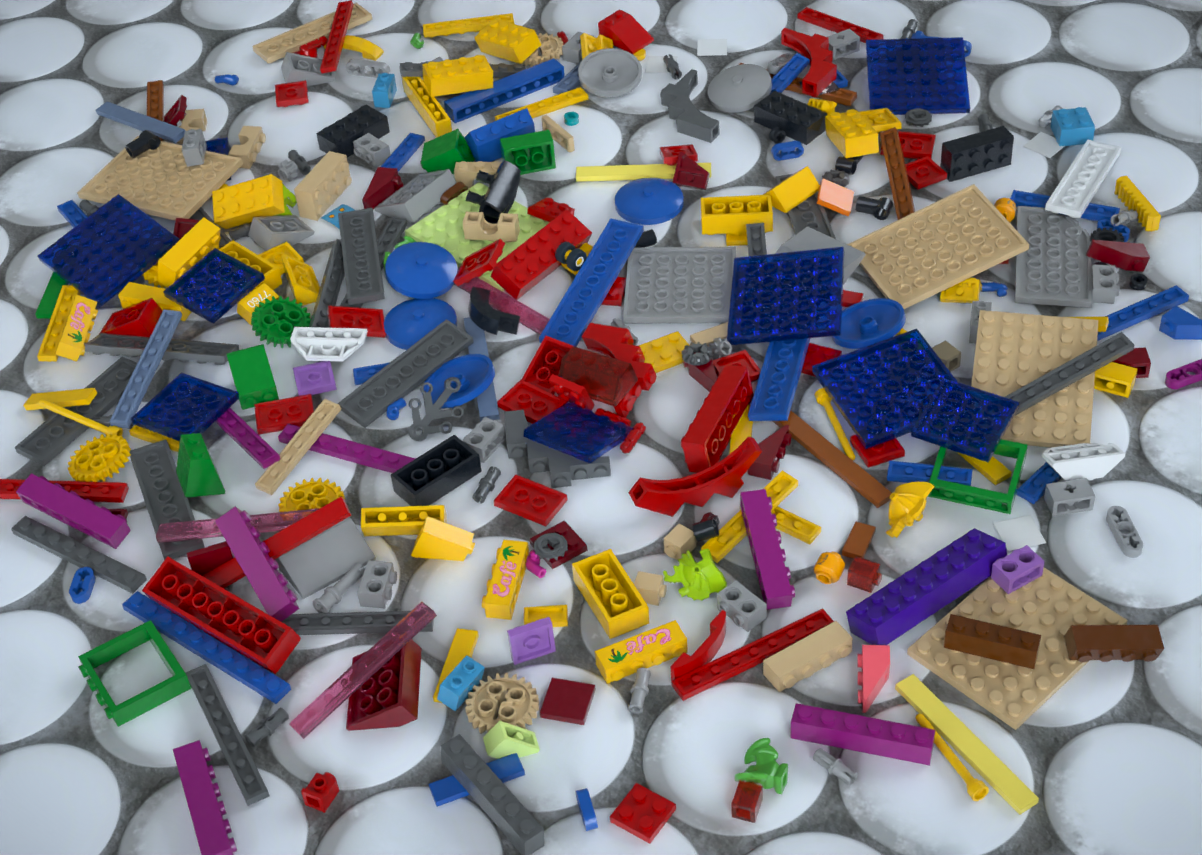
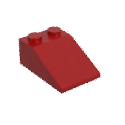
(625, 32)
(134, 320)
(545, 363)

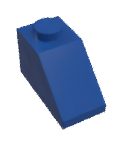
(1181, 325)

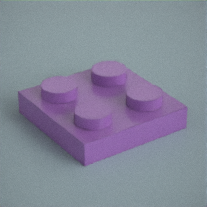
(314, 378)
(531, 640)

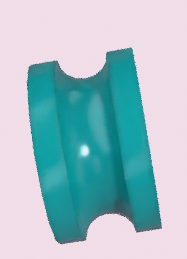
(571, 118)

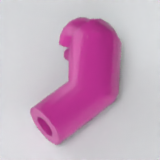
(533, 565)

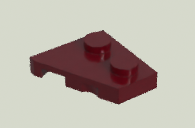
(690, 174)

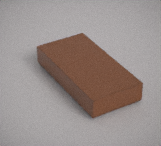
(858, 540)

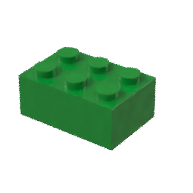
(529, 151)

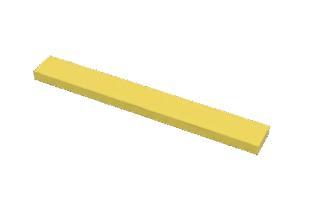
(629, 172)
(967, 744)

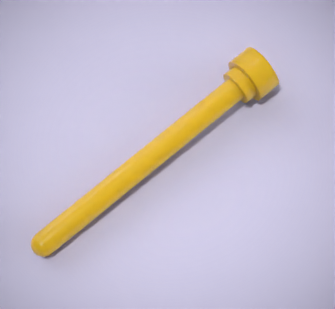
(824, 399)
(80, 419)
(975, 788)

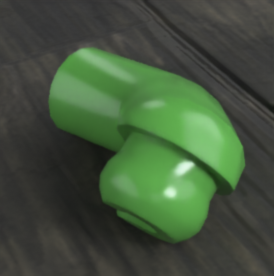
(415, 41)

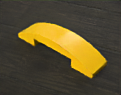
(368, 49)

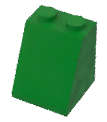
(445, 151)
(252, 376)
(196, 468)

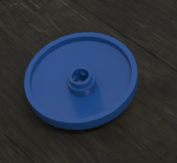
(649, 201)
(421, 270)
(415, 319)
(870, 323)
(472, 370)

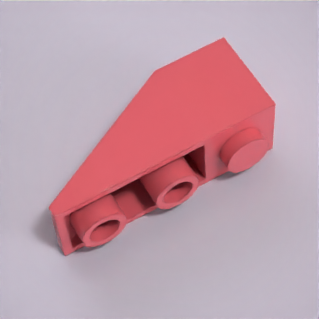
(874, 674)

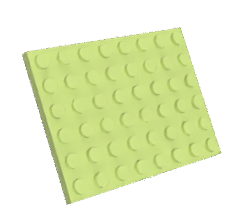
(446, 229)

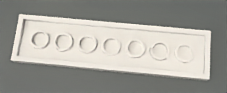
(1083, 179)

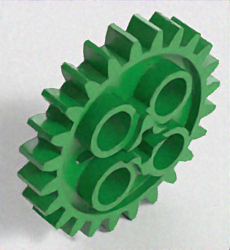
(277, 320)

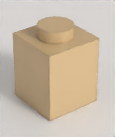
(679, 541)
(650, 587)

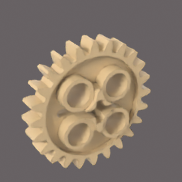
(550, 48)
(489, 702)

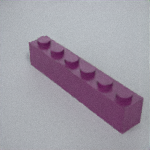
(73, 510)
(766, 549)
(257, 564)
(862, 734)
(202, 800)

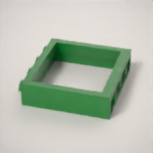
(977, 496)
(147, 699)

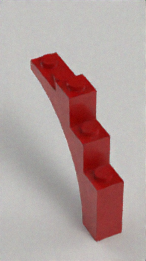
(817, 50)
(618, 344)
(696, 489)

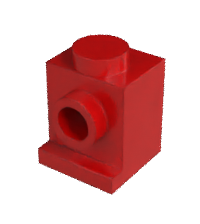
(320, 791)

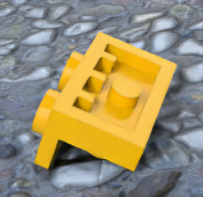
(962, 292)

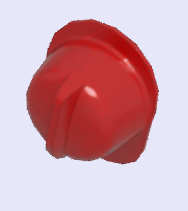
(311, 51)

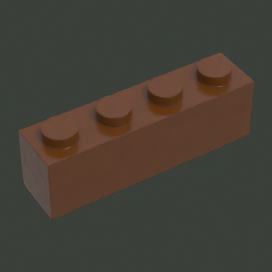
(992, 641)
(1113, 642)

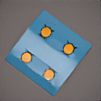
(332, 216)

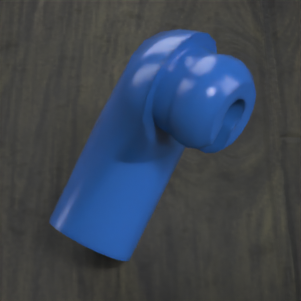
(227, 79)
(995, 287)
(393, 409)

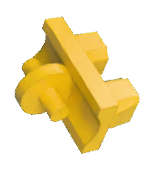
(823, 105)

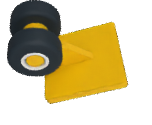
(572, 258)

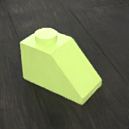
(509, 739)

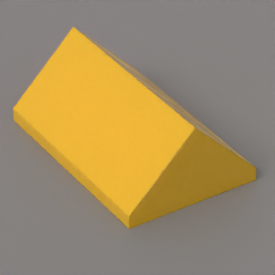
(793, 190)
(301, 280)

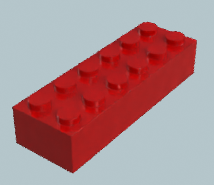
(536, 256)
(714, 421)

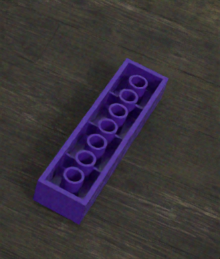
(925, 588)

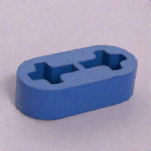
(787, 150)
(1107, 223)
(77, 585)
(586, 809)

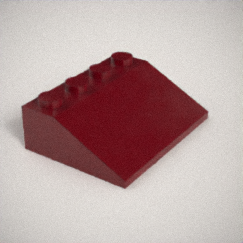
(389, 694)

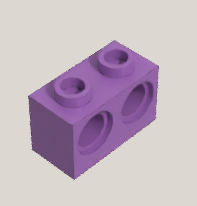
(1017, 569)

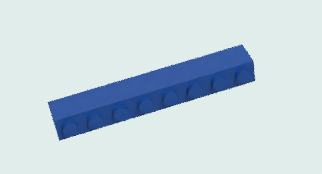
(504, 90)

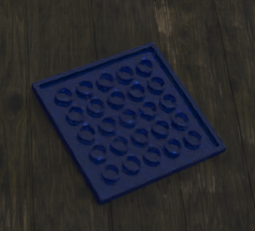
(917, 75)
(108, 250)
(786, 296)
(883, 385)

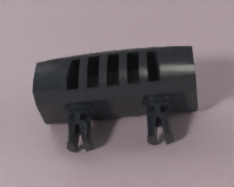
(500, 193)

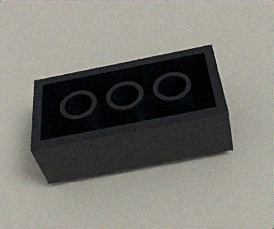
(792, 116)
(342, 133)
(977, 153)
(436, 472)

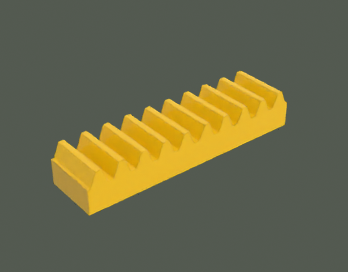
(1137, 201)

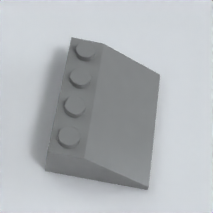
(417, 196)
(811, 240)
(325, 558)

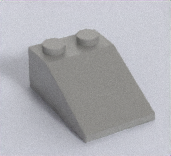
(302, 68)
(275, 230)

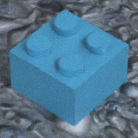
(1072, 126)

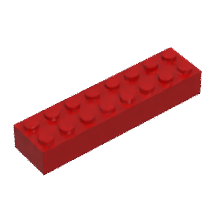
(222, 615)

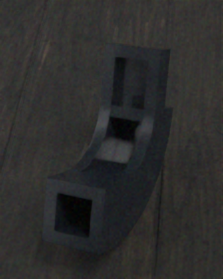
(489, 318)

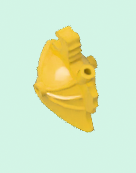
(907, 505)

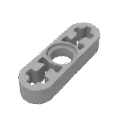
(777, 64)
(376, 68)
(1123, 539)

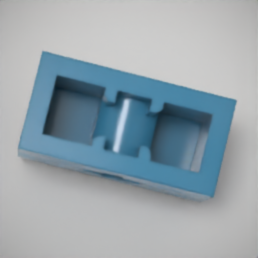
(384, 90)
(459, 682)

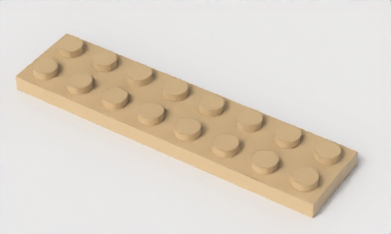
(290, 41)

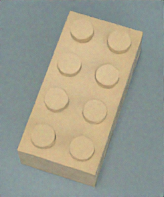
(322, 185)

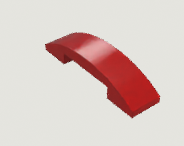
(705, 652)

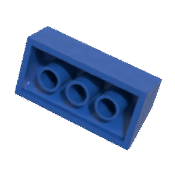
(485, 141)

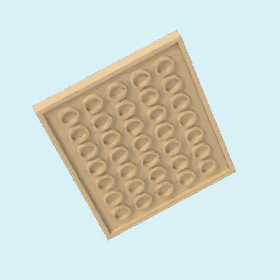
(161, 181)
(938, 247)
(1022, 348)
(1040, 607)

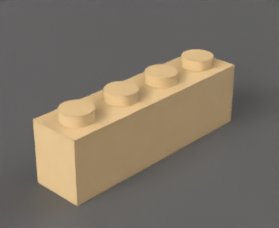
(807, 656)

